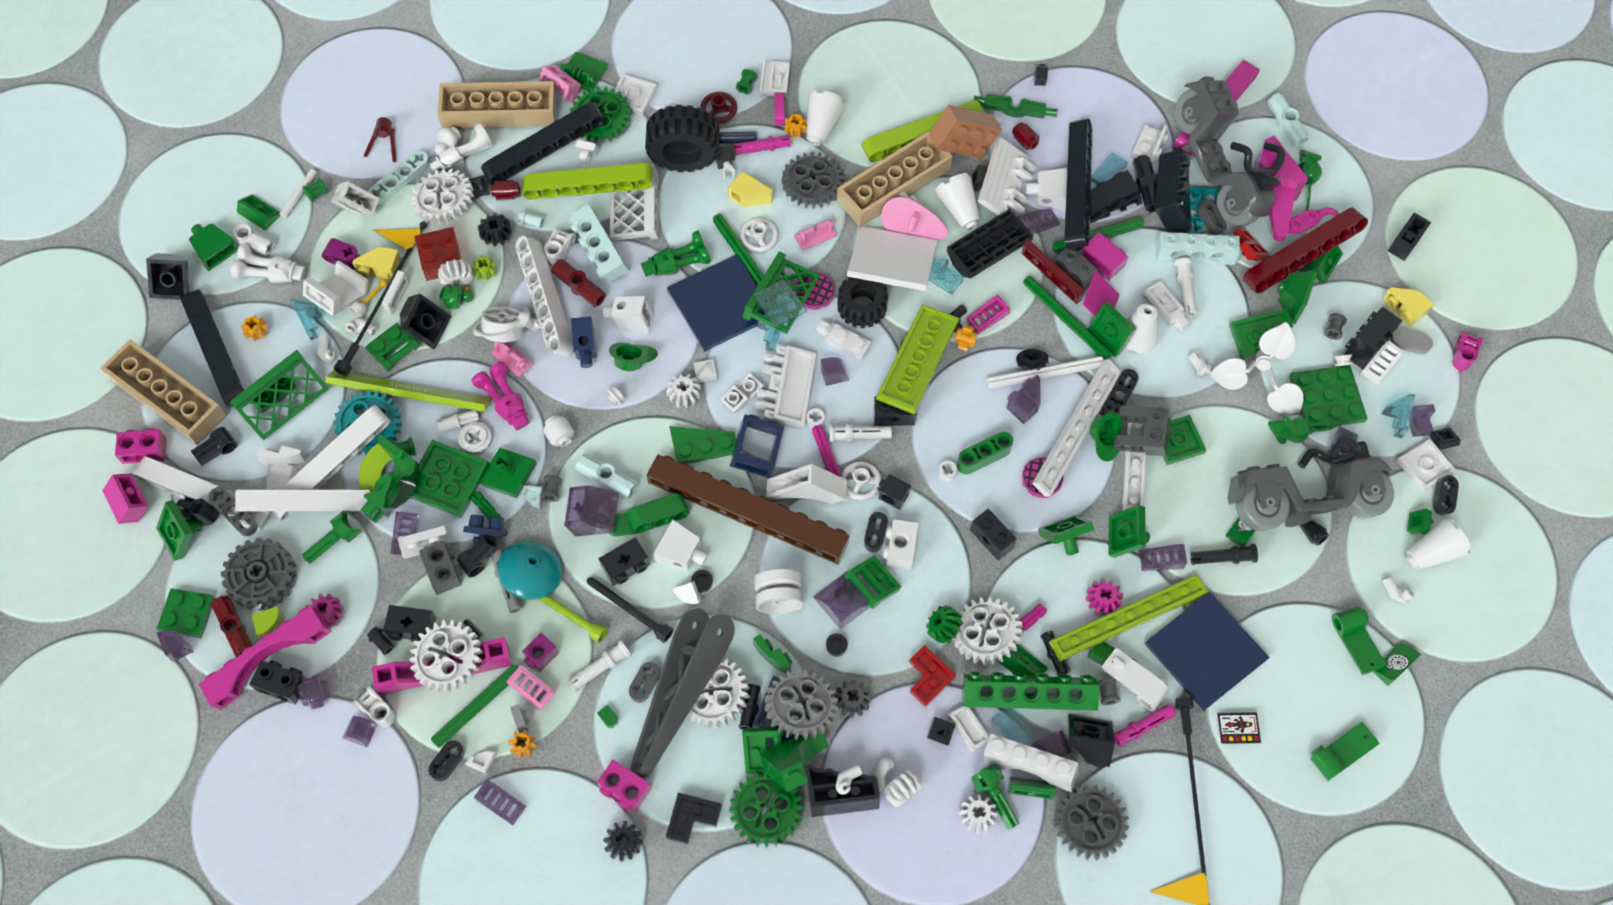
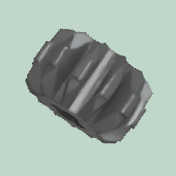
(861, 700)

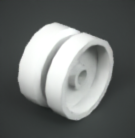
(778, 591)

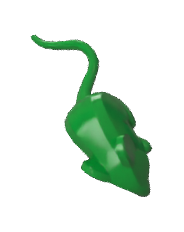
(1311, 169)
(1295, 430)

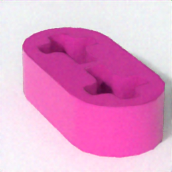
(779, 109)

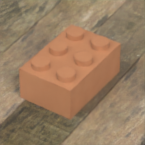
(965, 132)

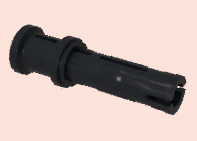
(1234, 555)

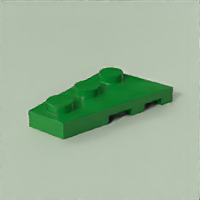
(1249, 330)
(698, 445)

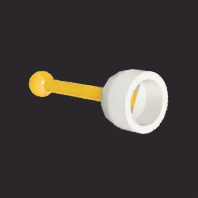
(358, 308)

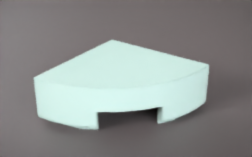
(532, 495)

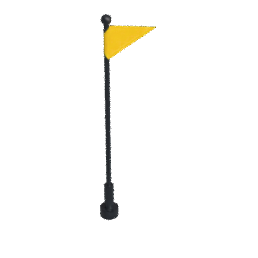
(406, 240)
(1194, 888)

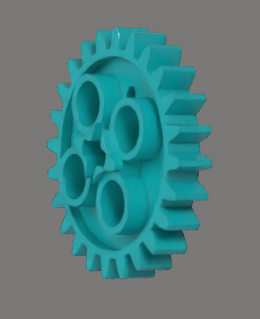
(349, 415)

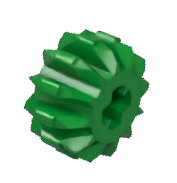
(944, 624)

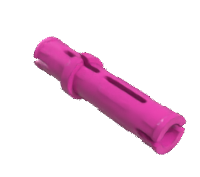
(762, 145)
(1137, 728)

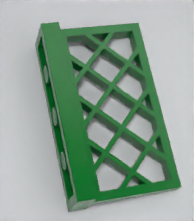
(770, 278)
(266, 381)

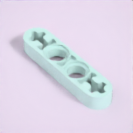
(401, 180)

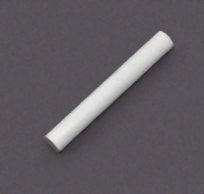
(297, 194)

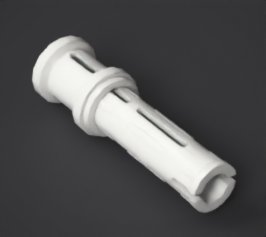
(1185, 279)
(848, 432)
(608, 659)

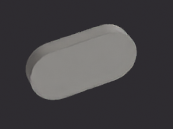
(1412, 341)

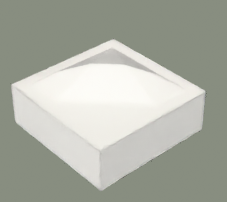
(705, 371)

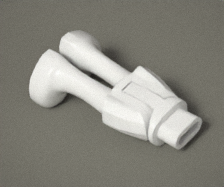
(454, 155)
(278, 271)

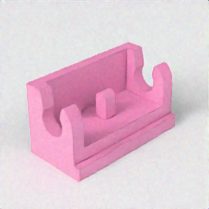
(563, 82)

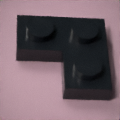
(690, 810)

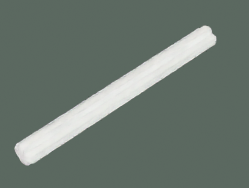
(1046, 372)

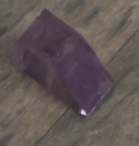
(1026, 401)

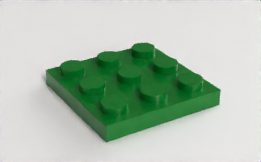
(1329, 396)
(448, 478)

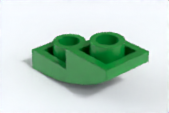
(268, 396)
(776, 658)

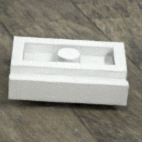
(774, 78)

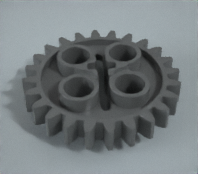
(816, 172)
(1107, 810)

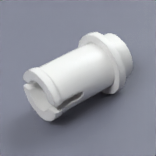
(1202, 368)

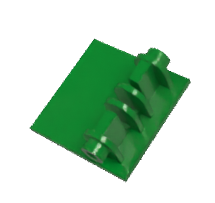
(584, 70)

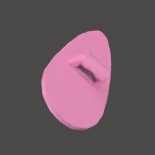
(912, 218)

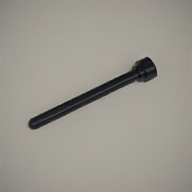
(662, 631)

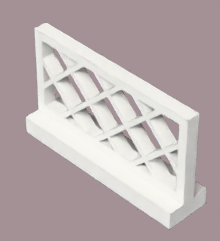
(650, 213)

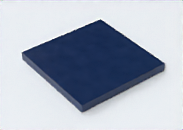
(716, 302)
(1206, 651)

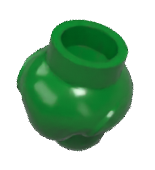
(453, 294)

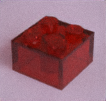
(437, 249)

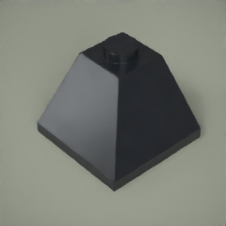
(167, 276)
(424, 319)
(1092, 739)

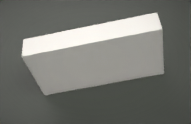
(395, 292)
(969, 728)

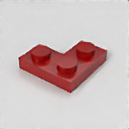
(1251, 247)
(936, 676)

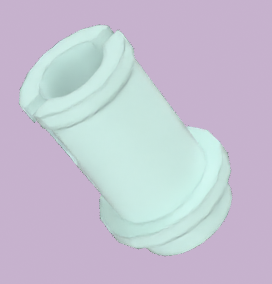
(530, 219)

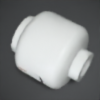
(558, 431)

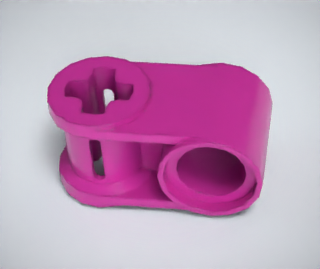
(1466, 351)

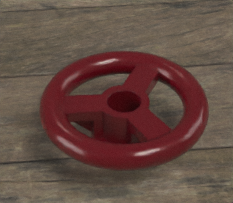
(718, 104)

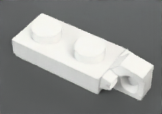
(1167, 305)
(844, 339)

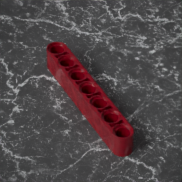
(1305, 250)

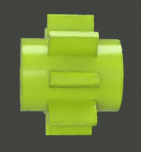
(484, 268)

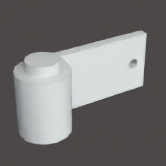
(1147, 687)

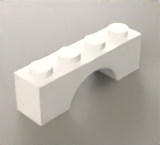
(1050, 767)

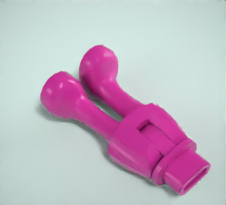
(511, 405)

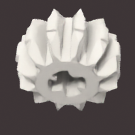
(455, 272)
(676, 394)
(903, 788)
(969, 810)

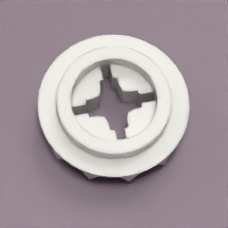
(474, 429)

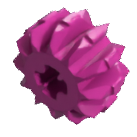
(1104, 604)
(331, 605)

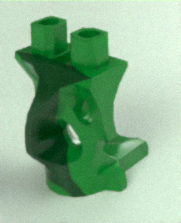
(394, 487)

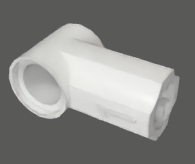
(254, 239)

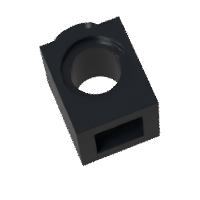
(893, 491)

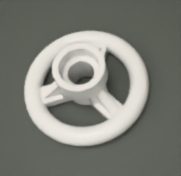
(758, 230)
(862, 472)

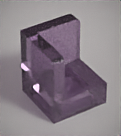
(1420, 420)

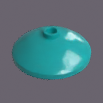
(525, 579)

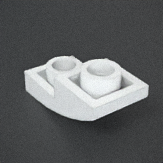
(742, 394)
(287, 455)

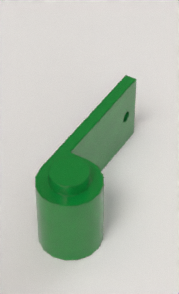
(1351, 629)
(1344, 751)

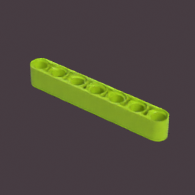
(888, 142)
(587, 181)

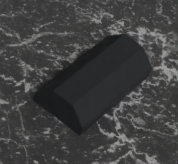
(988, 244)

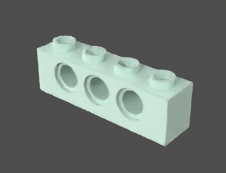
(1198, 247)
(614, 266)

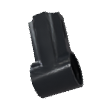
(219, 443)
(198, 510)
(474, 558)

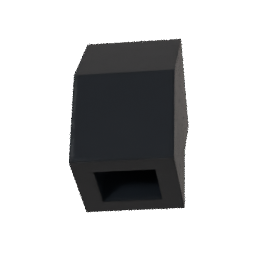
(1040, 74)

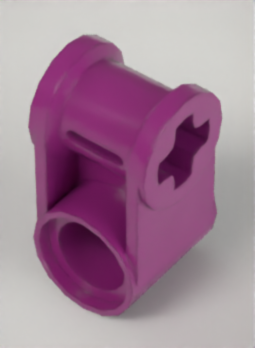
(341, 251)

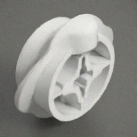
(501, 324)

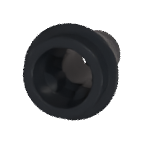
(1314, 532)

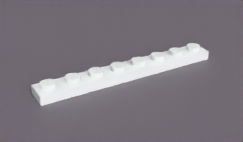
(1076, 428)

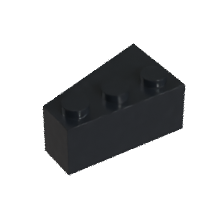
(1113, 195)
(1372, 337)
(826, 800)

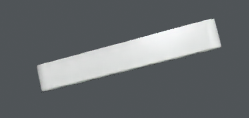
(544, 296)
(338, 453)
(185, 485)

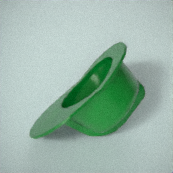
(630, 356)
(1103, 433)

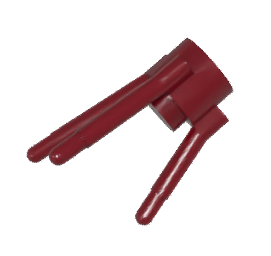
(382, 129)

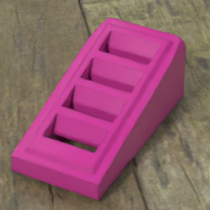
(1005, 310)

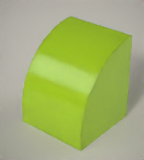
(267, 621)

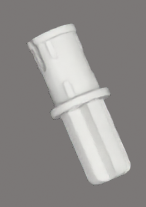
(457, 421)

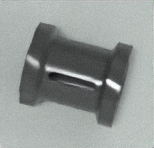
(1335, 326)
(551, 488)
(1108, 691)

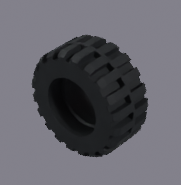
(682, 138)

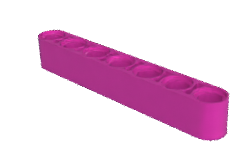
(1238, 83)

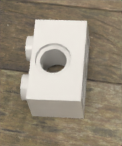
(901, 556)

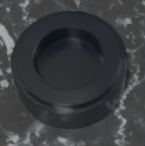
(703, 580)
(836, 645)

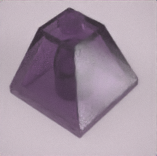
(842, 601)

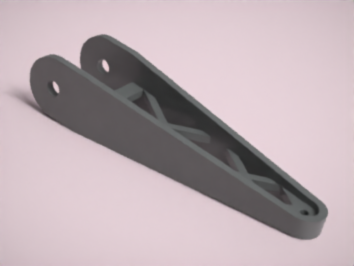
(685, 673)

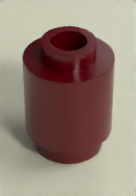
(1025, 136)
(505, 190)

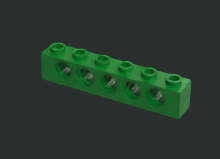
(1061, 700)

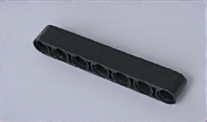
(542, 143)
(212, 346)

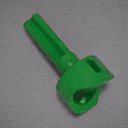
(341, 529)
(988, 780)

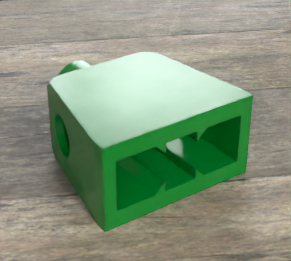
(212, 245)

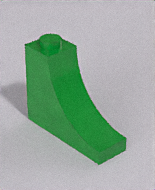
(788, 759)

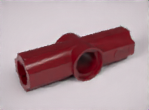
(586, 289)
(228, 616)

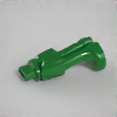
(666, 261)

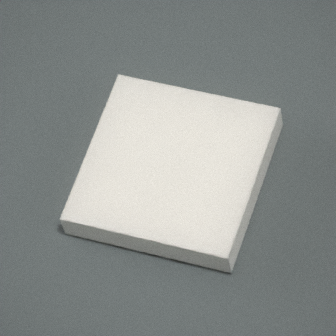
(637, 92)
(1425, 465)

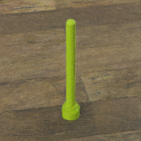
(597, 631)

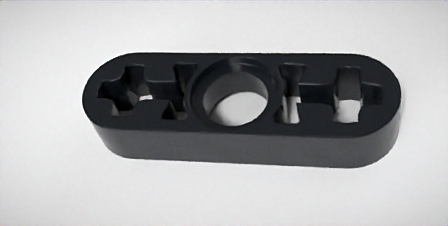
(1119, 386)

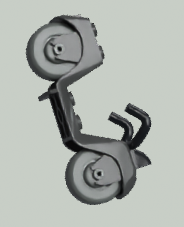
(1206, 114)
(1270, 496)

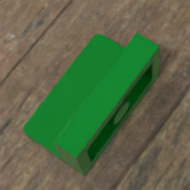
(1325, 264)

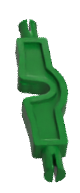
(1025, 107)

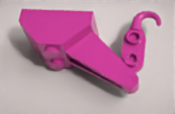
(1286, 193)

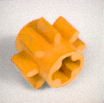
(795, 125)
(254, 328)
(965, 338)
(527, 740)

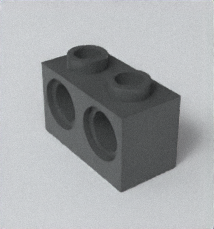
(1076, 267)
(437, 569)

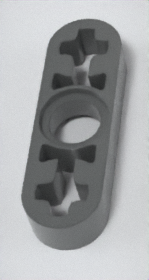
(233, 520)

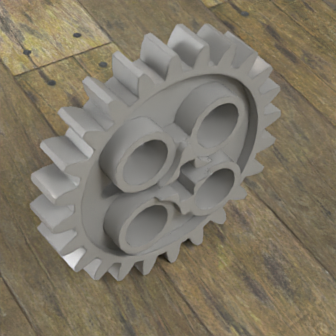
(820, 699)

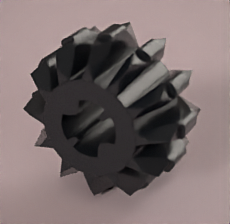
(494, 229)
(628, 847)

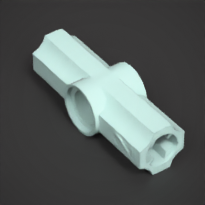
(1288, 120)
(617, 481)

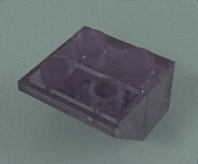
(591, 510)

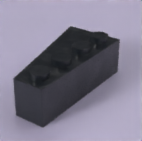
(1173, 191)

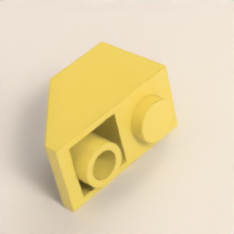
(749, 191)
(378, 263)
(1408, 304)

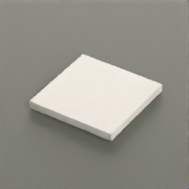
(892, 258)

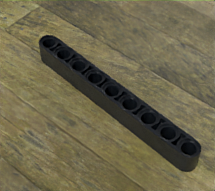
(1078, 184)

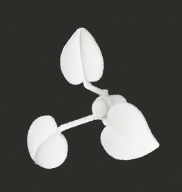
(1274, 342)

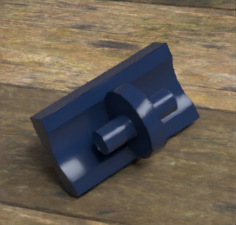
(475, 526)

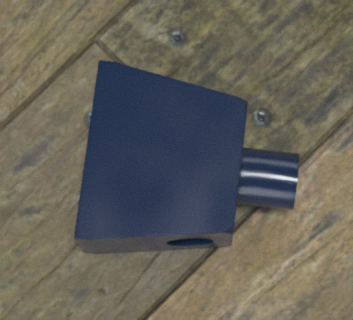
(584, 340)

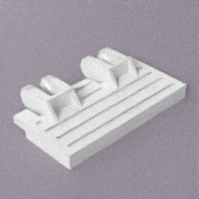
(1004, 179)
(790, 382)

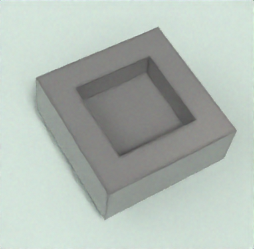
(520, 718)

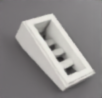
(1389, 352)

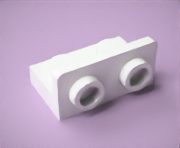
(1150, 142)
(413, 543)

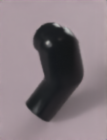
(959, 312)

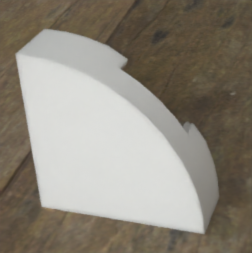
(688, 593)
(481, 761)

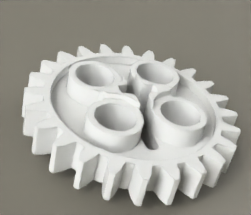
(442, 196)
(1006, 635)
(436, 674)
(715, 711)

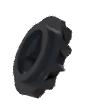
(1032, 359)

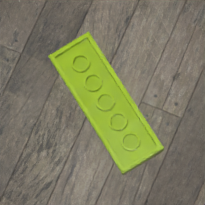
(917, 359)

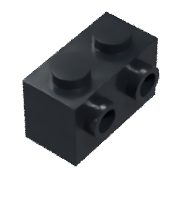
(277, 681)

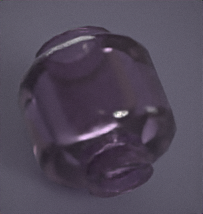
(314, 692)

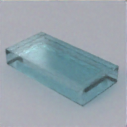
(1110, 167)
(1013, 727)

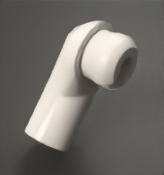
(534, 324)
(356, 326)
(323, 351)
(1395, 593)
(881, 769)
(845, 777)

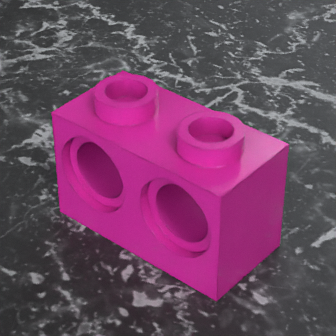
(140, 447)
(627, 781)

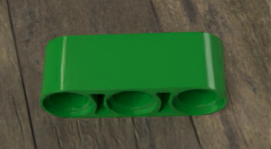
(989, 445)
(657, 513)

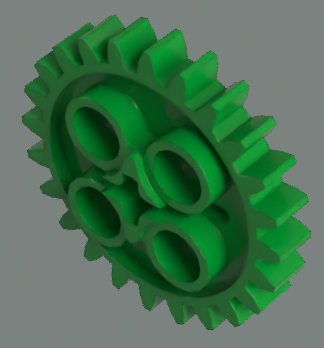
(614, 120)
(784, 818)

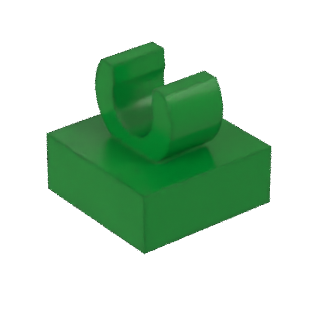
(1420, 521)

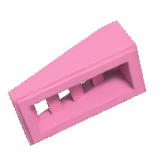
(535, 681)

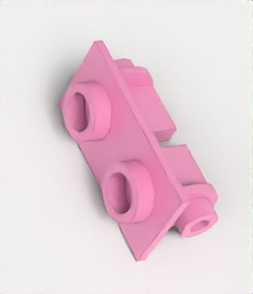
(815, 234)
(512, 357)

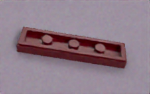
(1052, 272)

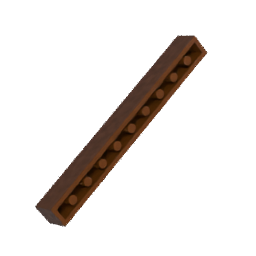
(748, 509)

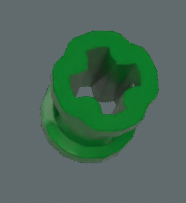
(746, 81)
(317, 184)
(408, 446)

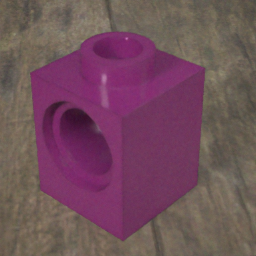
(541, 642)

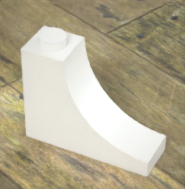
(808, 483)

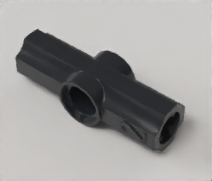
(1146, 181)

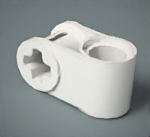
(560, 244)
(372, 705)

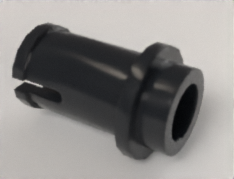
(380, 640)

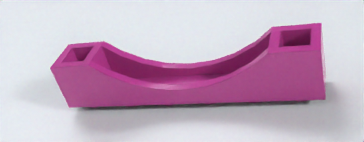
(398, 675)
(227, 683)

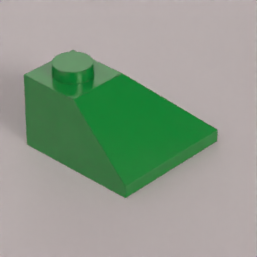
(1296, 293)

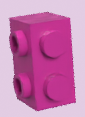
(1105, 256)
(125, 498)

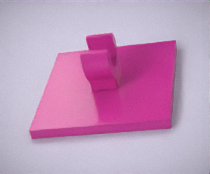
(1099, 293)

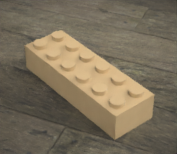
(497, 104)
(900, 172)
(163, 392)

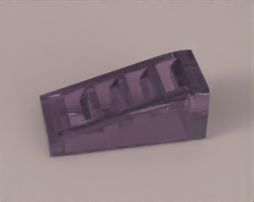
(1036, 215)
(399, 516)
(1171, 550)
(484, 790)

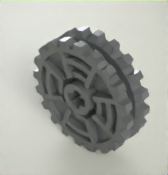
(243, 572)

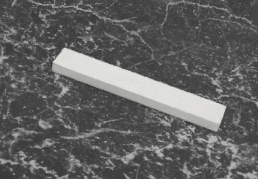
(1134, 472)
(300, 499)

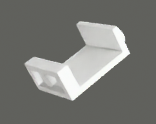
(336, 291)

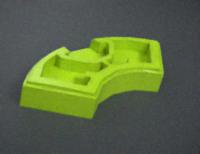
(372, 467)

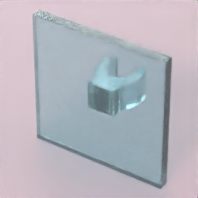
(780, 303)

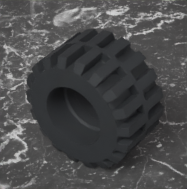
(862, 314)

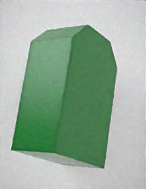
(608, 717)

